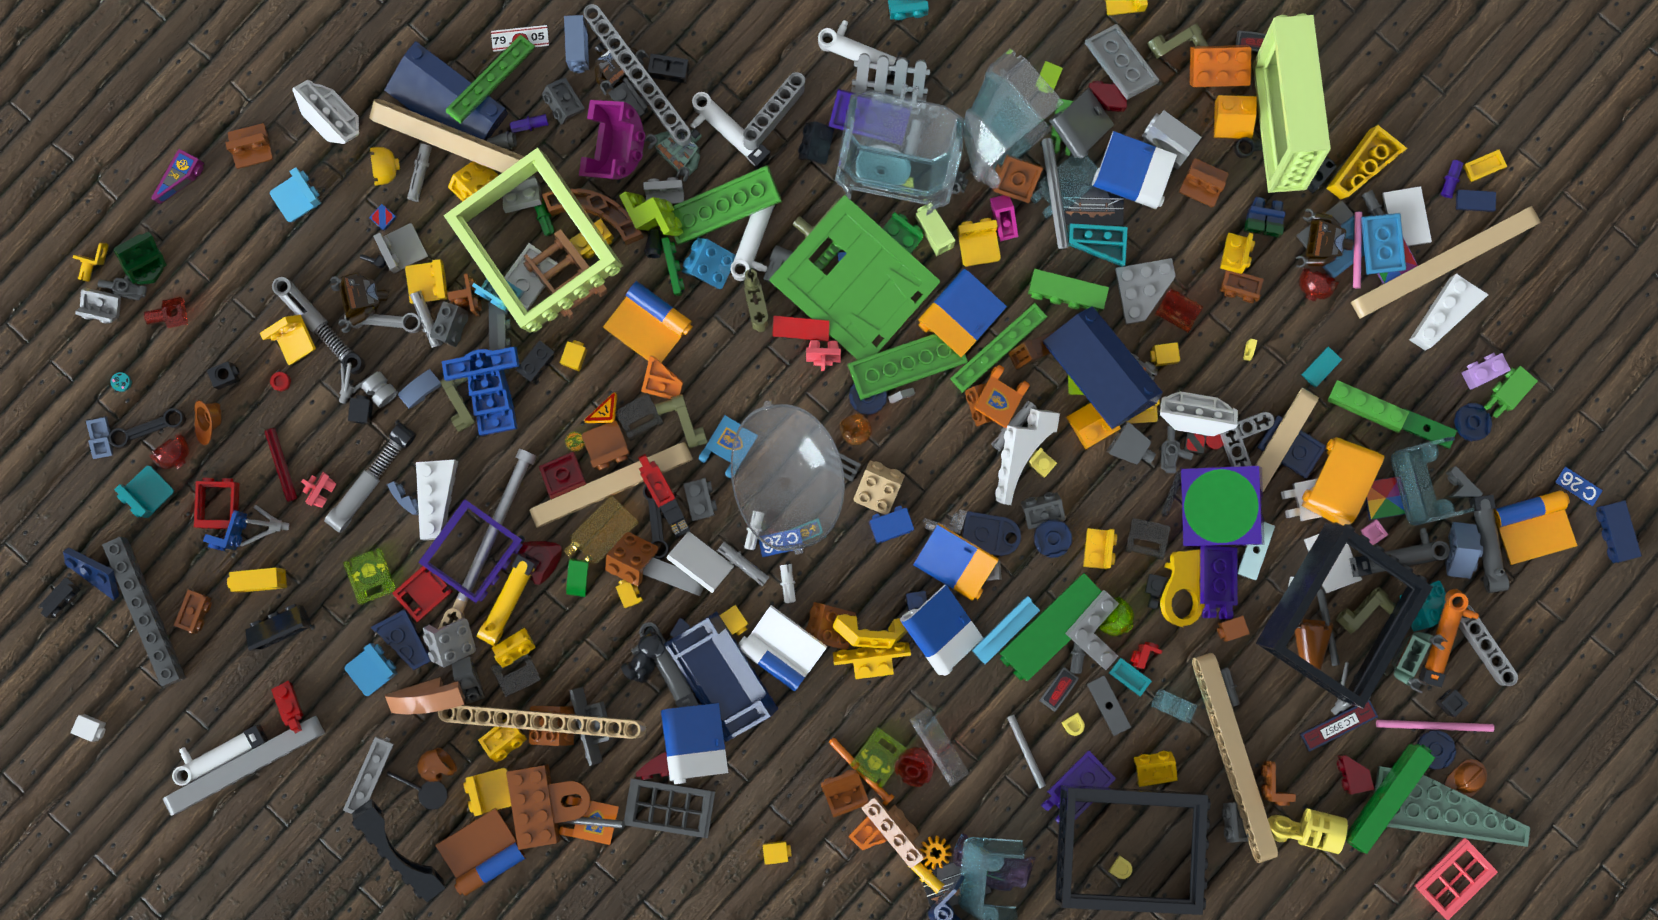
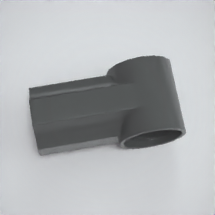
(777, 258)

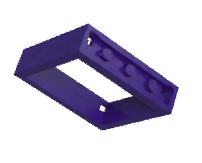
(492, 577)

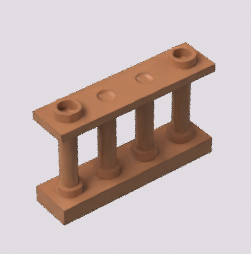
(572, 257)

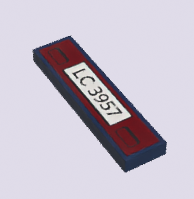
(1337, 726)

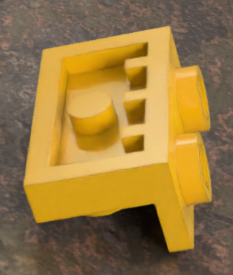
(583, 246)
(1236, 253)
(513, 648)
(501, 741)
(1155, 768)

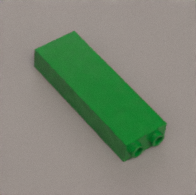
(1046, 633)
(1389, 797)

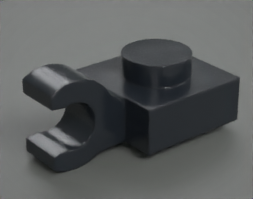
(1155, 587)

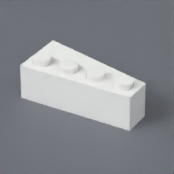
(1448, 309)
(434, 490)

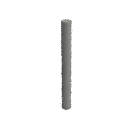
(1026, 751)

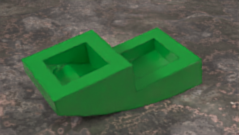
(577, 577)

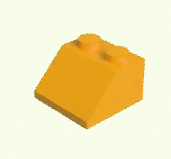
(1234, 116)
(1090, 426)

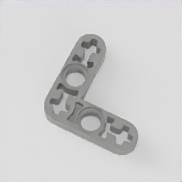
(1239, 434)

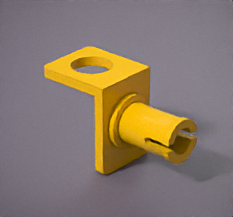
(88, 263)

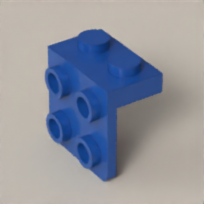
(233, 535)

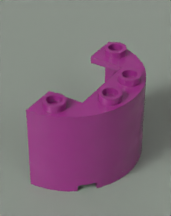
(618, 140)

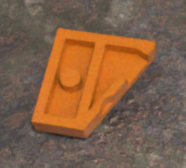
(661, 380)
(867, 835)

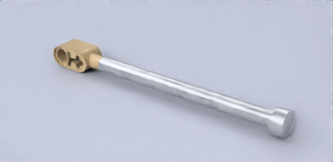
(525, 458)

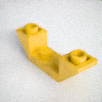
(848, 629)

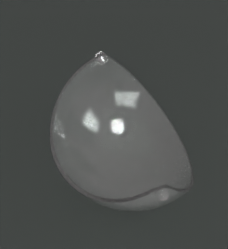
(786, 477)

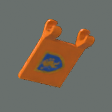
(1000, 400)
(588, 832)

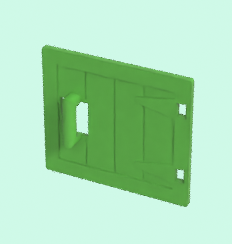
(867, 288)

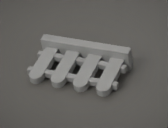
(882, 67)
(369, 774)

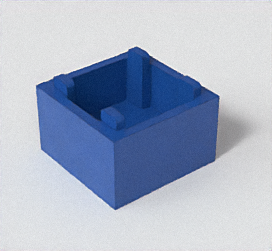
(891, 525)

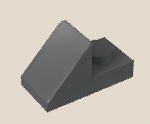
(1466, 487)

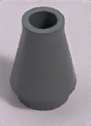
(505, 140)

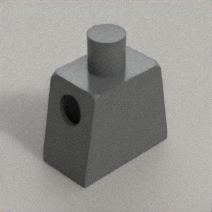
(1131, 445)

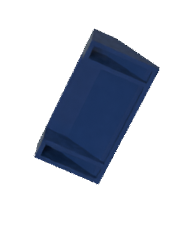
(430, 86)
(1103, 368)
(721, 675)

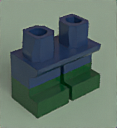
(1264, 219)

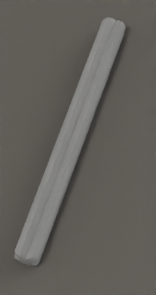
(1055, 193)

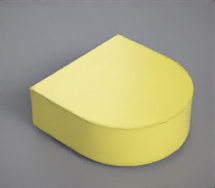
(1074, 725)
(1121, 868)

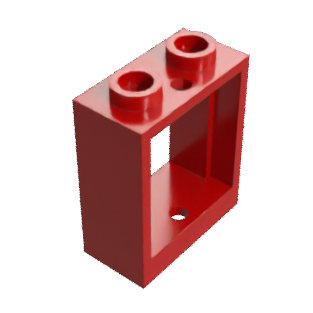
(200, 496)

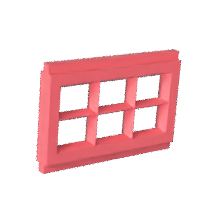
(1474, 886)

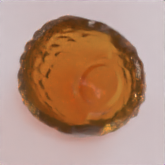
(855, 429)

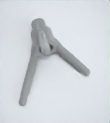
(346, 388)
(274, 525)
(1340, 705)

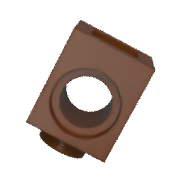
(1232, 628)

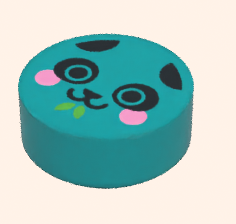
(121, 382)

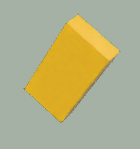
(1485, 165)

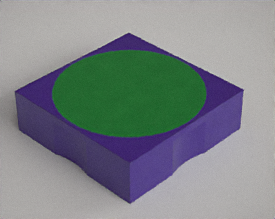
(1222, 506)

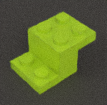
(651, 213)

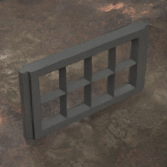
(705, 813)

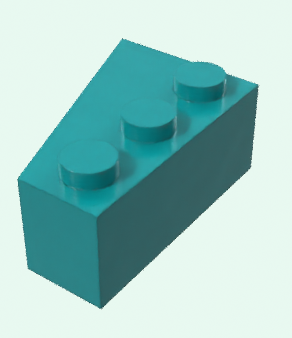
(1100, 241)

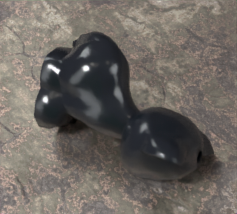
(642, 665)

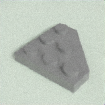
(1143, 287)

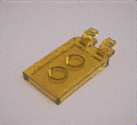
(601, 531)

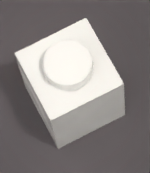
(88, 728)

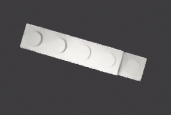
(1018, 448)

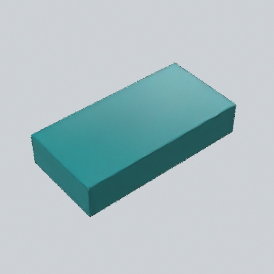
(1321, 367)
(1130, 677)

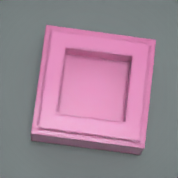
(1374, 532)

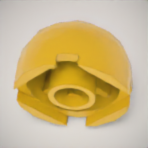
(383, 165)

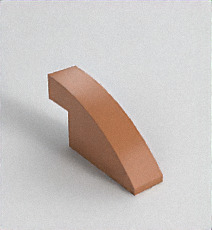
(426, 697)

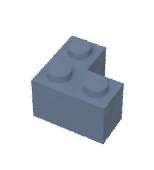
(1464, 550)

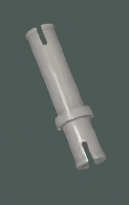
(421, 165)
(425, 317)
(1018, 420)
(741, 562)

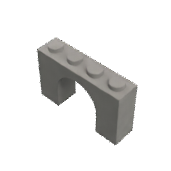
(1171, 136)

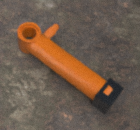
(1433, 671)

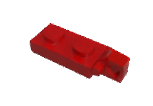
(655, 481)
(288, 705)

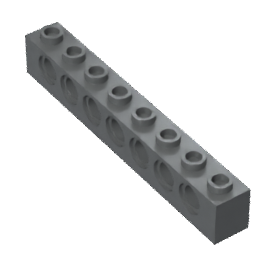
(144, 611)

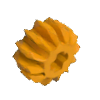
(939, 846)

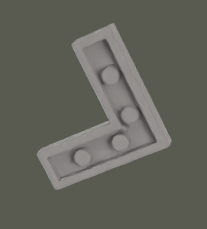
(1083, 630)

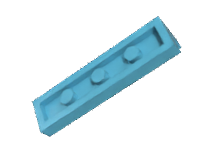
(1005, 630)

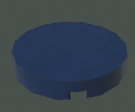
(869, 405)
(1473, 422)
(1052, 538)
(1441, 746)

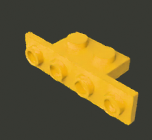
(871, 661)

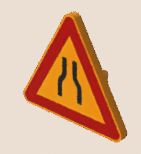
(604, 412)

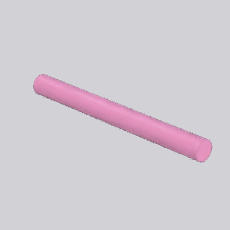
(1357, 250)

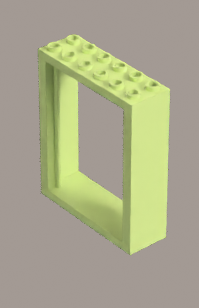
(1291, 103)
(566, 295)

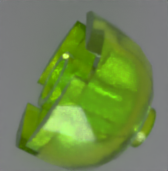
(1119, 620)

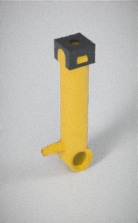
(493, 627)

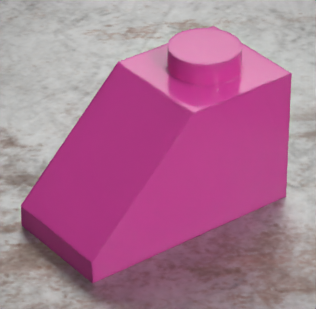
(1004, 214)

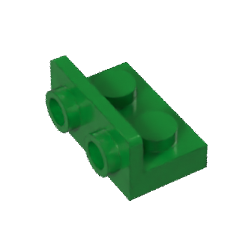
(903, 232)

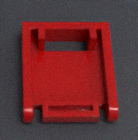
(425, 590)

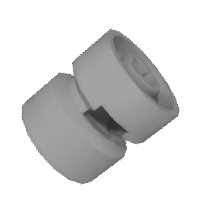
(378, 388)

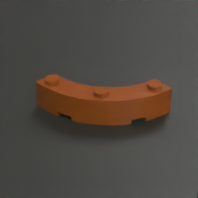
(602, 207)

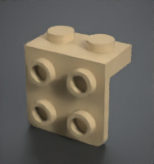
(878, 487)

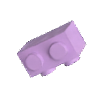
(1489, 369)

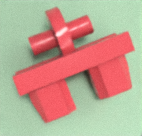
(823, 356)
(314, 496)

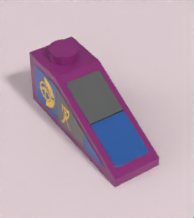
(180, 173)

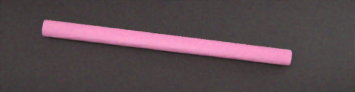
(1435, 725)

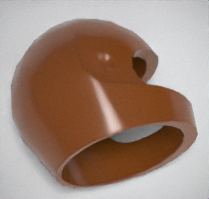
(432, 766)

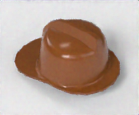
(206, 419)
(1467, 777)

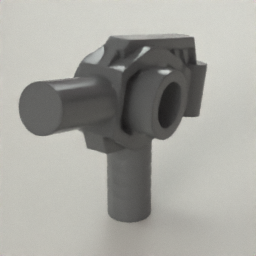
(124, 288)
(1170, 451)

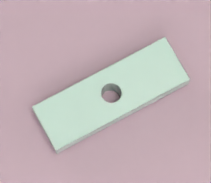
(1251, 561)

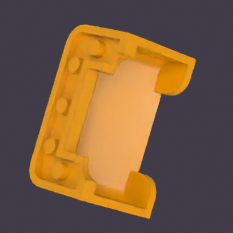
(1343, 481)

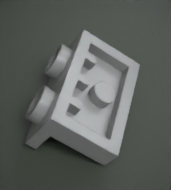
(523, 196)

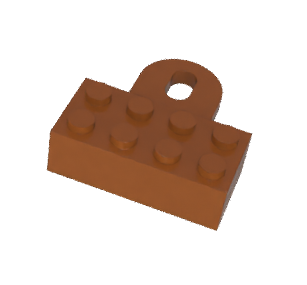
(539, 805)

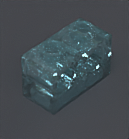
(1174, 706)

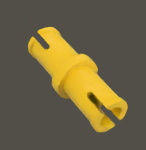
(928, 877)

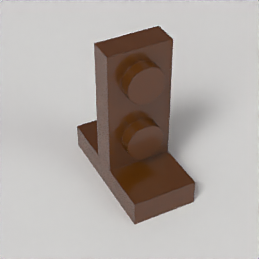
(1029, 351)

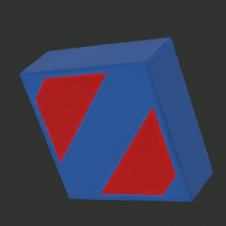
(383, 217)

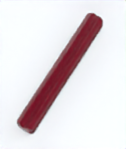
(280, 464)

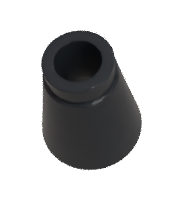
(654, 244)

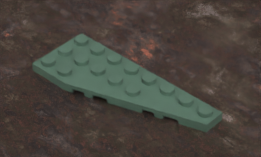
(1445, 811)

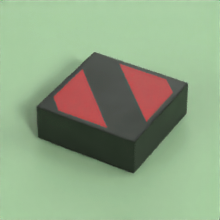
(1195, 443)

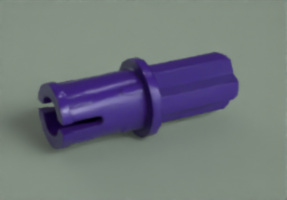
(529, 123)
(1452, 179)

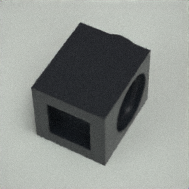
(215, 375)
(360, 410)
(1452, 702)

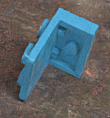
(709, 262)
(371, 669)

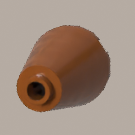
(1313, 640)

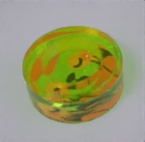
(574, 441)

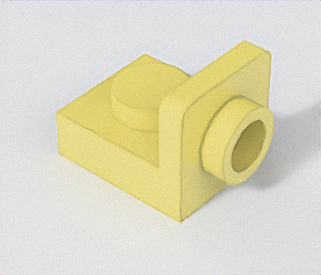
(1041, 462)

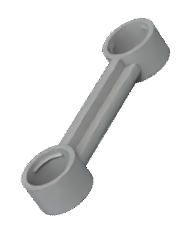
(389, 321)

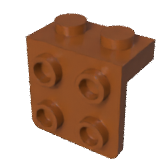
(606, 445)
(630, 558)
(821, 625)
(550, 738)
(1268, 789)
(844, 792)

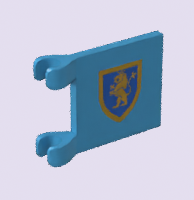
(722, 442)

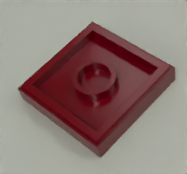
(562, 475)

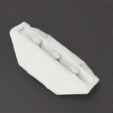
(327, 112)
(1198, 413)

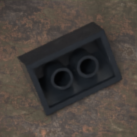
(277, 627)

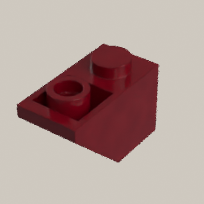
(1108, 96)
(1355, 776)

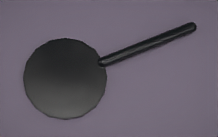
(431, 794)

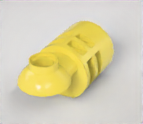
(1314, 830)

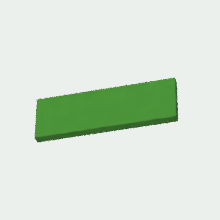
(726, 204)
(903, 365)

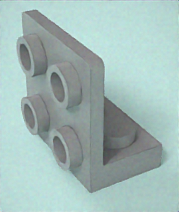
(401, 248)

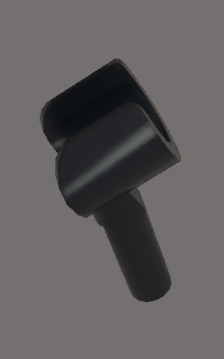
(379, 262)

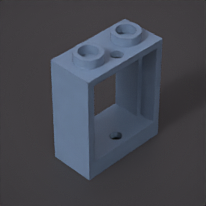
(576, 43)

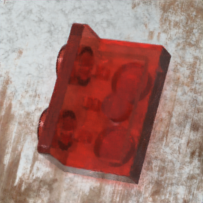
(1179, 310)

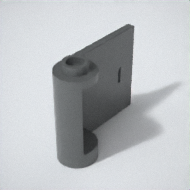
(1082, 124)

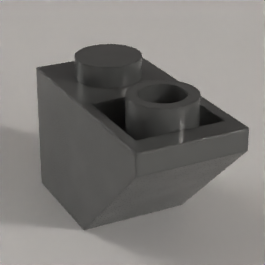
(468, 678)

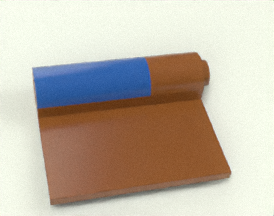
(480, 851)

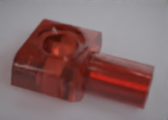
(164, 313)

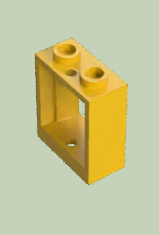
(257, 580)

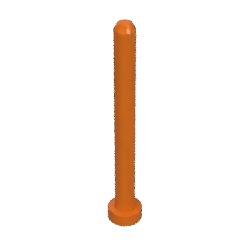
(849, 758)

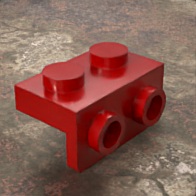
(1141, 656)

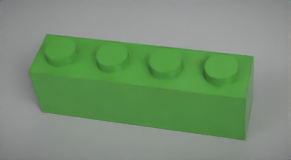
(1067, 290)
(1368, 406)

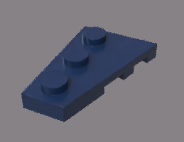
(92, 571)
(404, 638)

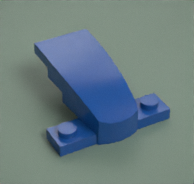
(487, 386)

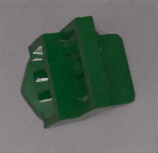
(141, 259)

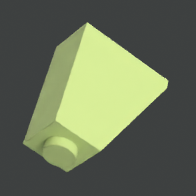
(935, 231)

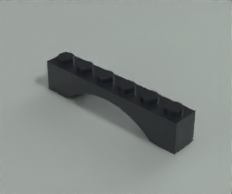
(422, 878)

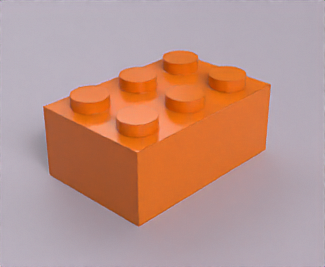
(1220, 66)

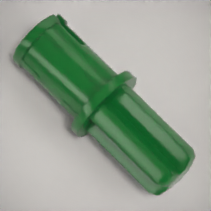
(544, 219)

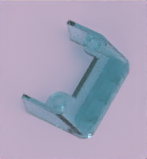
(1416, 485)
(977, 858)

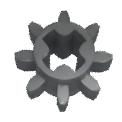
(960, 183)

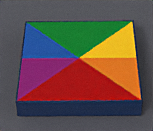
(1384, 499)

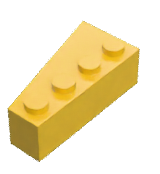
(1367, 159)

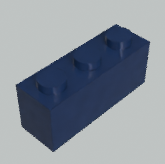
(1618, 532)

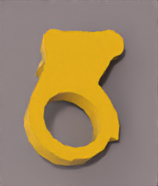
(1185, 575)

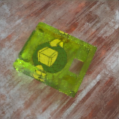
(368, 573)
(875, 759)

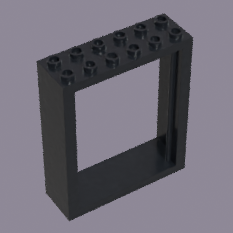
(1306, 586)
(1198, 883)

